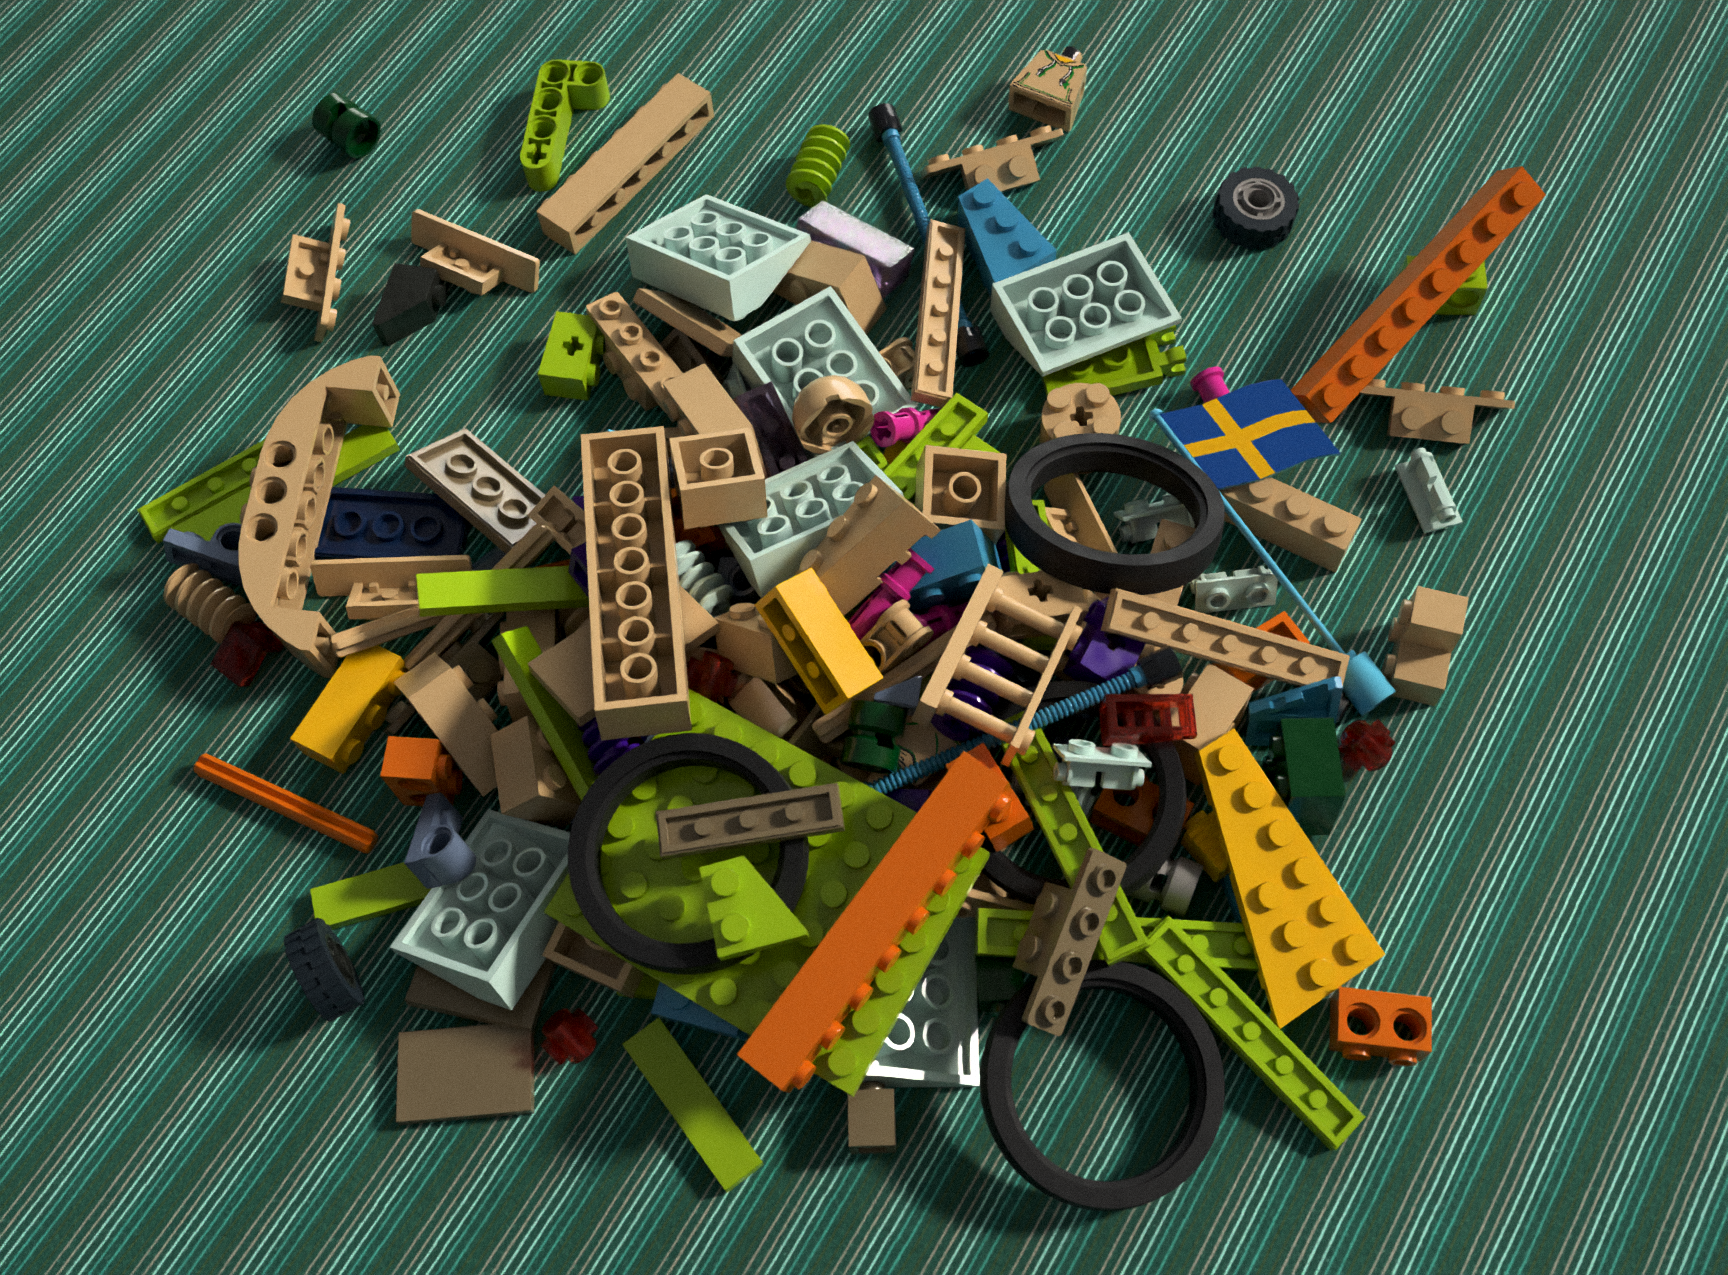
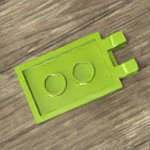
(1127, 366)

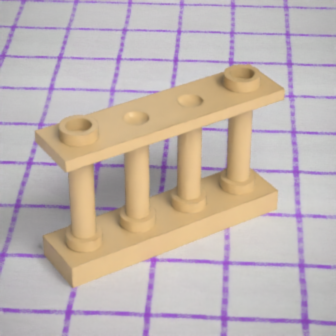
(957, 665)

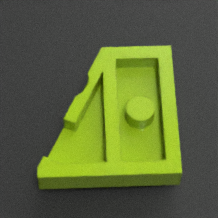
(746, 910)

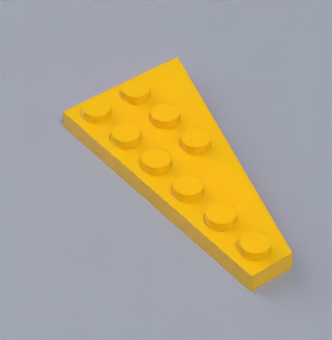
(1287, 898)

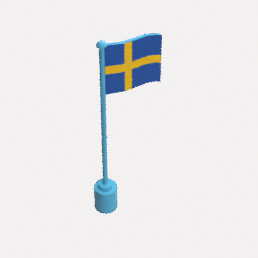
(1248, 440)

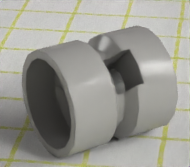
(1178, 890)

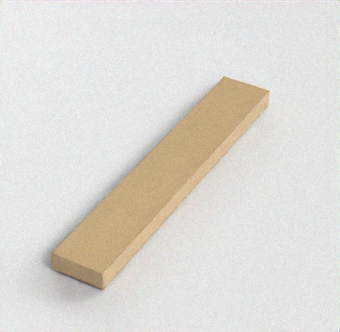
(938, 314)
(1220, 640)

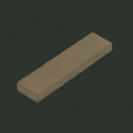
(750, 821)

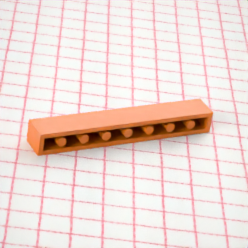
(1417, 293)
(876, 923)

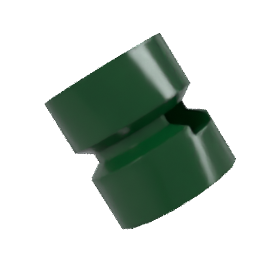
(346, 125)
(874, 737)

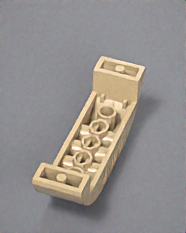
(292, 497)

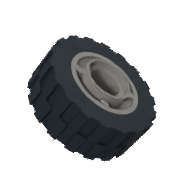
(1255, 208)

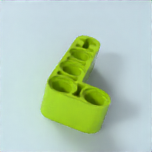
(558, 91)

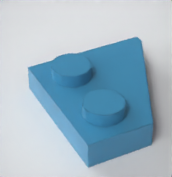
(1308, 701)

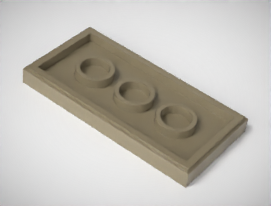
(478, 486)

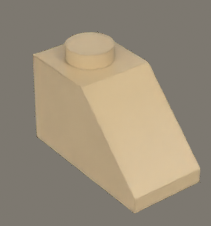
(764, 703)

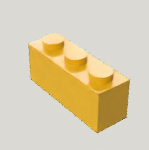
(818, 640)
(350, 708)

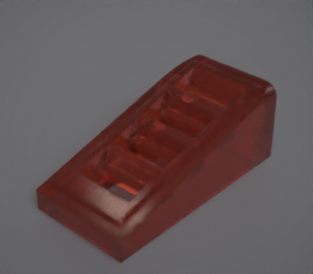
(1146, 703)

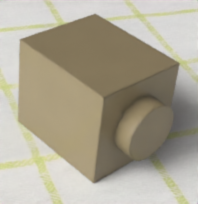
(872, 1120)

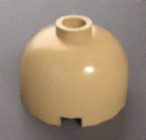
(831, 413)

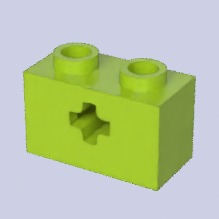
(572, 357)

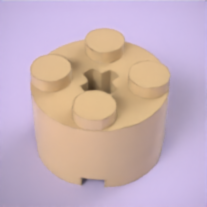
(1079, 410)

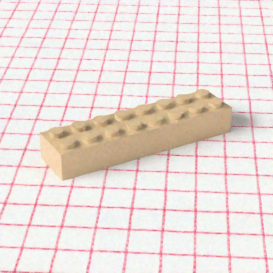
(633, 585)

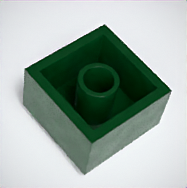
(1307, 771)

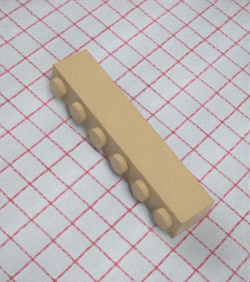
(625, 163)

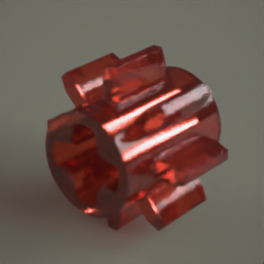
(711, 676)
(1366, 745)
(569, 1036)

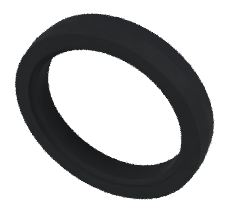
(1106, 570)
(602, 802)
(1158, 843)
(1201, 1121)

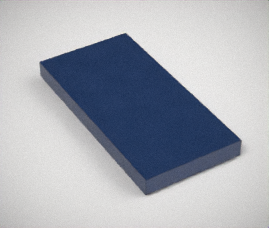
(389, 525)

